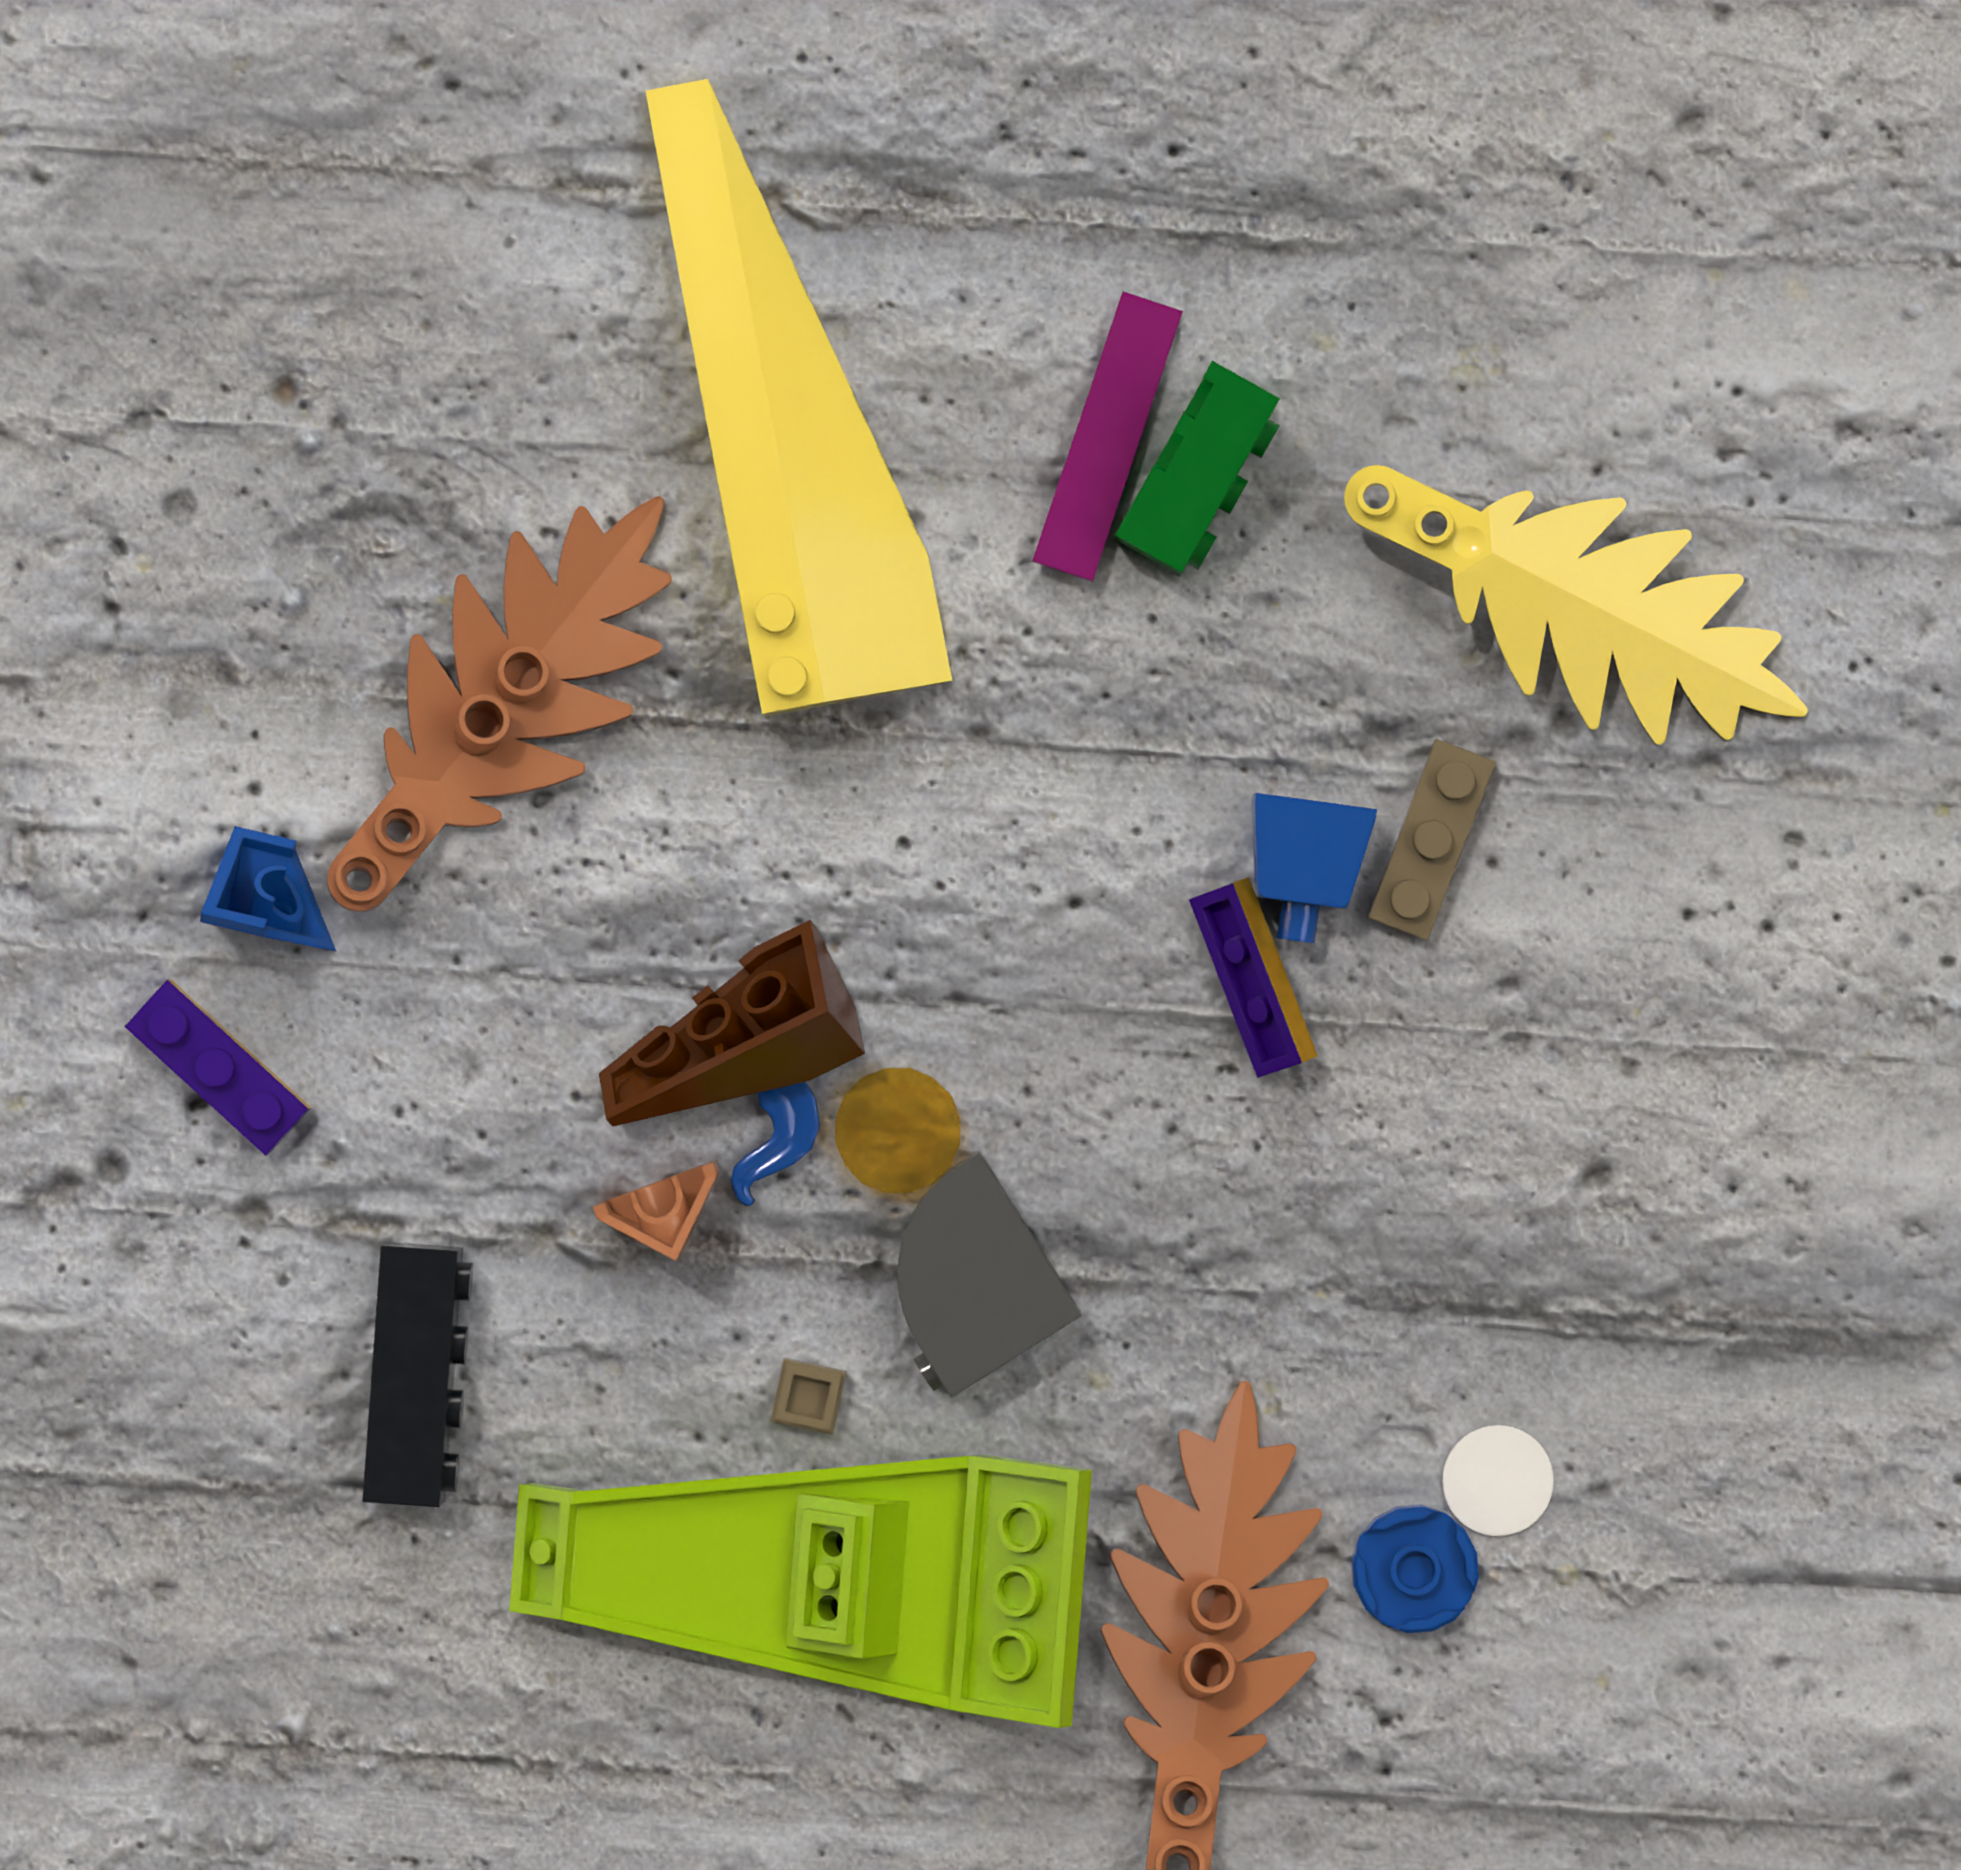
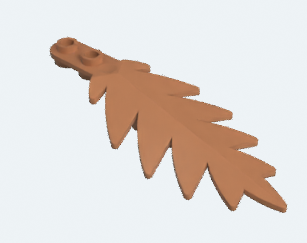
(508, 693)
(1210, 1622)

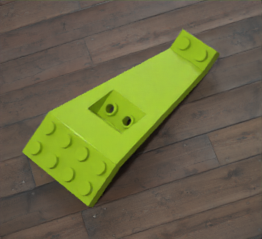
(946, 1586)

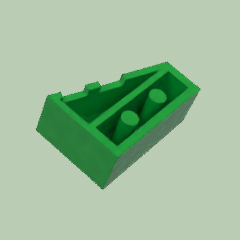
(1199, 470)

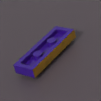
(1253, 977)
(217, 1067)

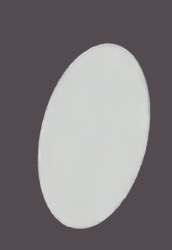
(1498, 1480)

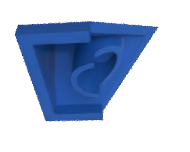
(265, 892)

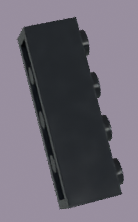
(414, 1374)

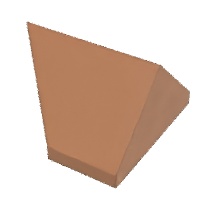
(664, 1211)

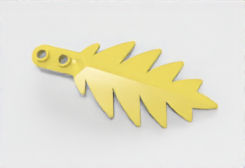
(1590, 602)

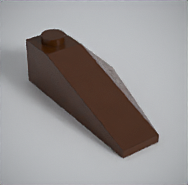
(758, 1032)

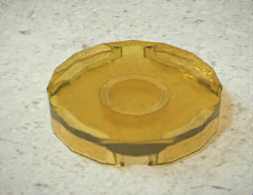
(897, 1130)

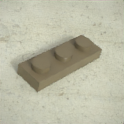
(1431, 839)

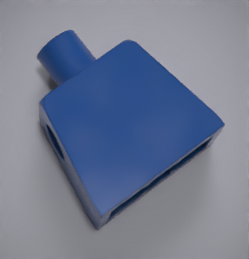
(1307, 857)

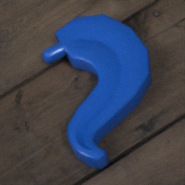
(795, 1130)

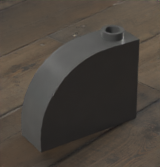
(975, 1280)

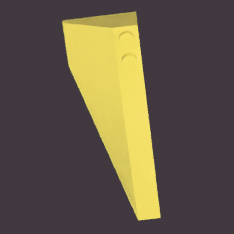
(814, 523)

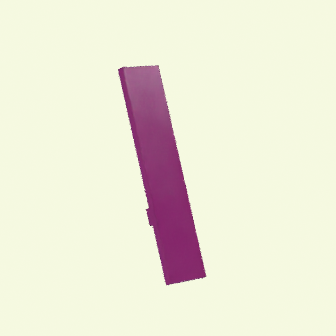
(1107, 436)

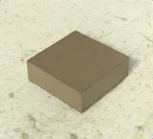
(808, 1396)

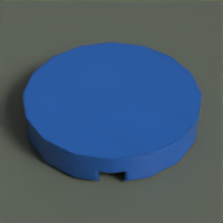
(1414, 1568)

